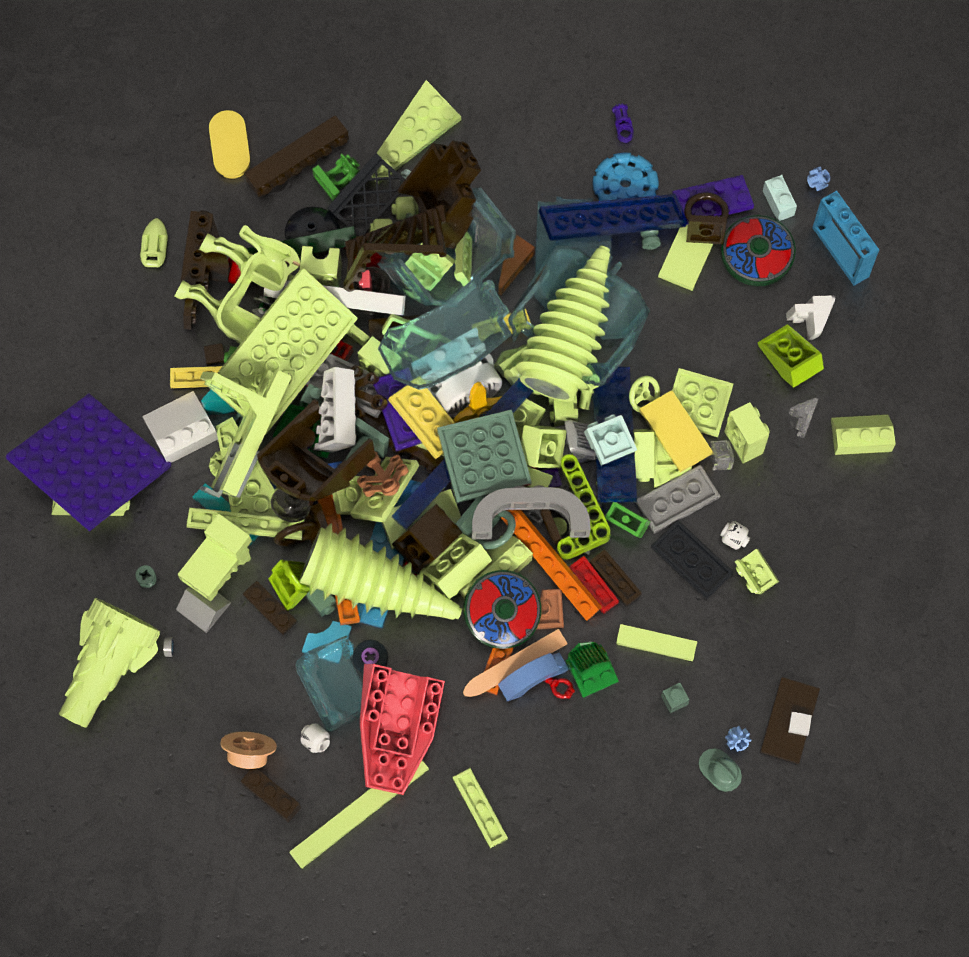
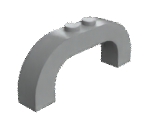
(528, 499)

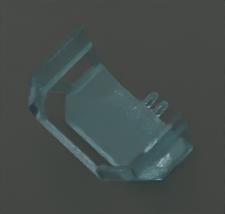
(624, 315)

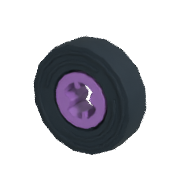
(369, 646)

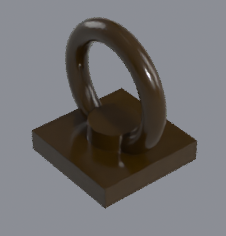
(706, 228)
(312, 525)

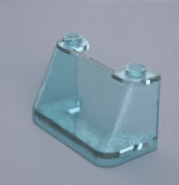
(332, 682)

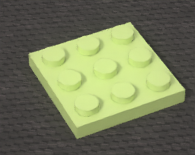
(703, 399)

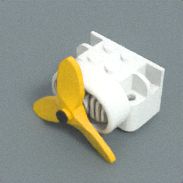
(469, 392)

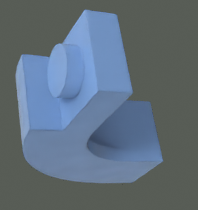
(532, 674)

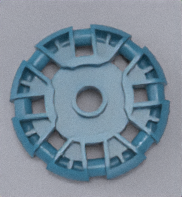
(625, 172)

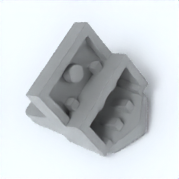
(576, 441)

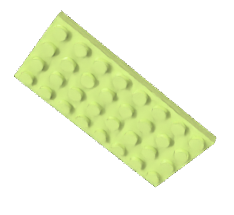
(290, 338)

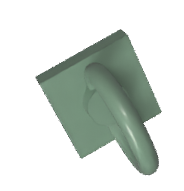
(363, 433)
(465, 526)

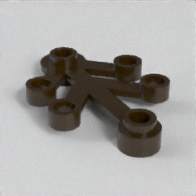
(374, 400)

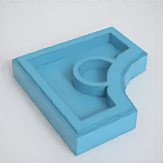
(332, 633)

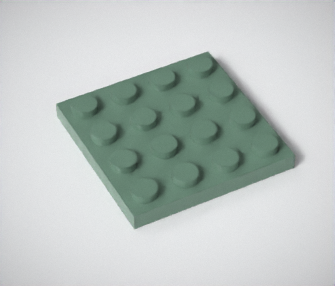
(483, 455)

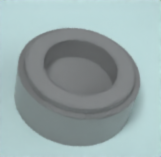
(168, 647)

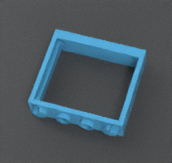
(835, 207)

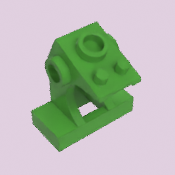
(347, 166)

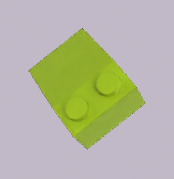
(791, 355)

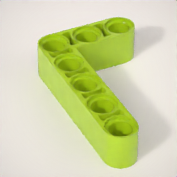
(591, 506)

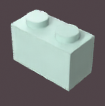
(779, 198)

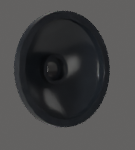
(303, 218)

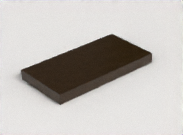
(790, 698)

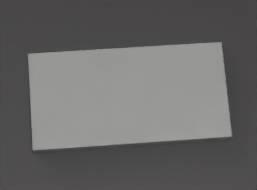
(677, 498)

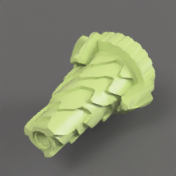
(111, 646)

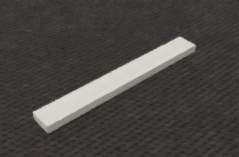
(359, 299)

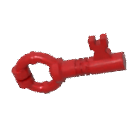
(555, 682)

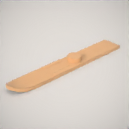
(499, 672)

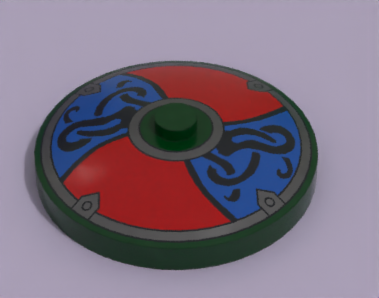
(758, 250)
(502, 609)

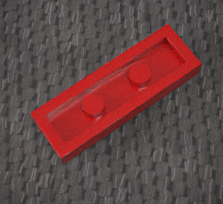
(594, 584)

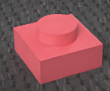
(366, 281)

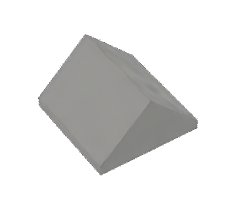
(201, 610)

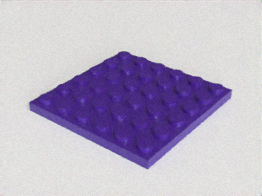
(88, 461)

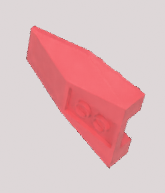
(396, 725)

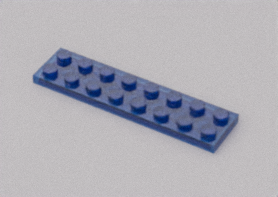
(612, 217)
(617, 478)

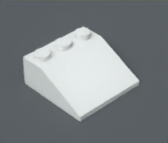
(180, 427)

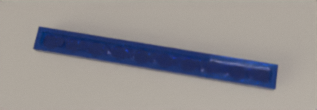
(439, 478)

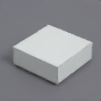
(799, 723)

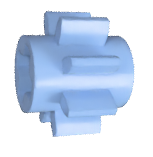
(818, 178)
(738, 738)

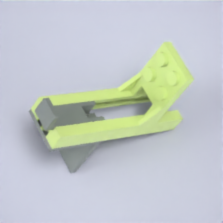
(258, 410)

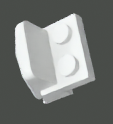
(814, 312)

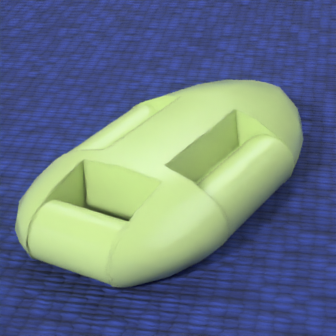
(154, 243)

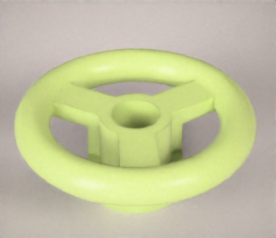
(639, 393)

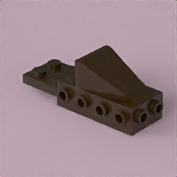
(198, 265)

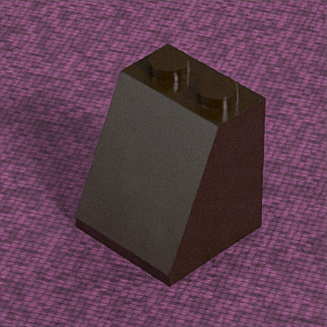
(427, 538)

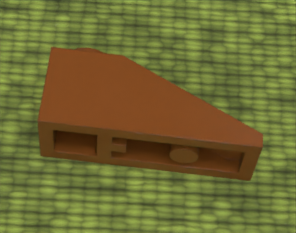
(513, 266)

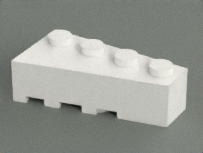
(337, 411)

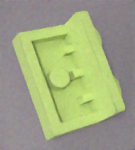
(756, 572)

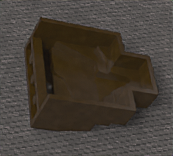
(445, 179)

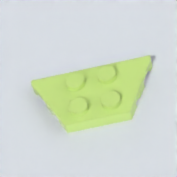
(663, 465)

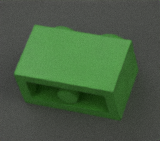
(627, 519)

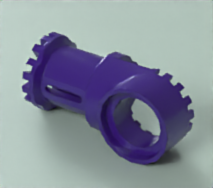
(625, 125)

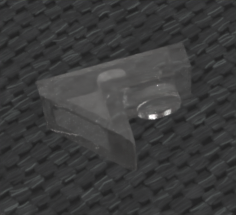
(804, 412)

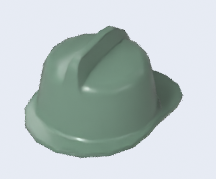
(720, 769)

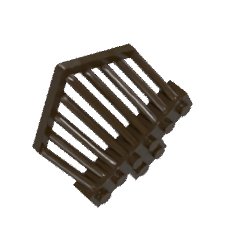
(398, 238)

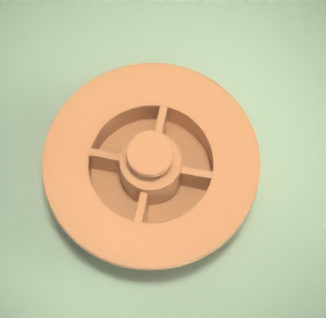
(248, 749)

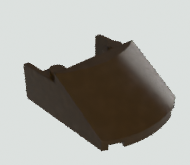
(298, 470)

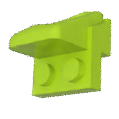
(286, 582)

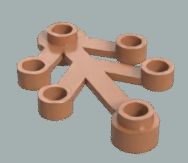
(388, 486)

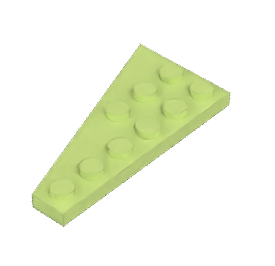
(418, 127)
(258, 489)

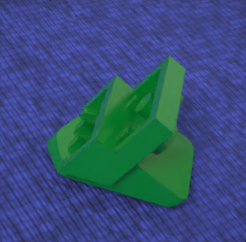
(590, 668)

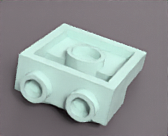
(610, 439)

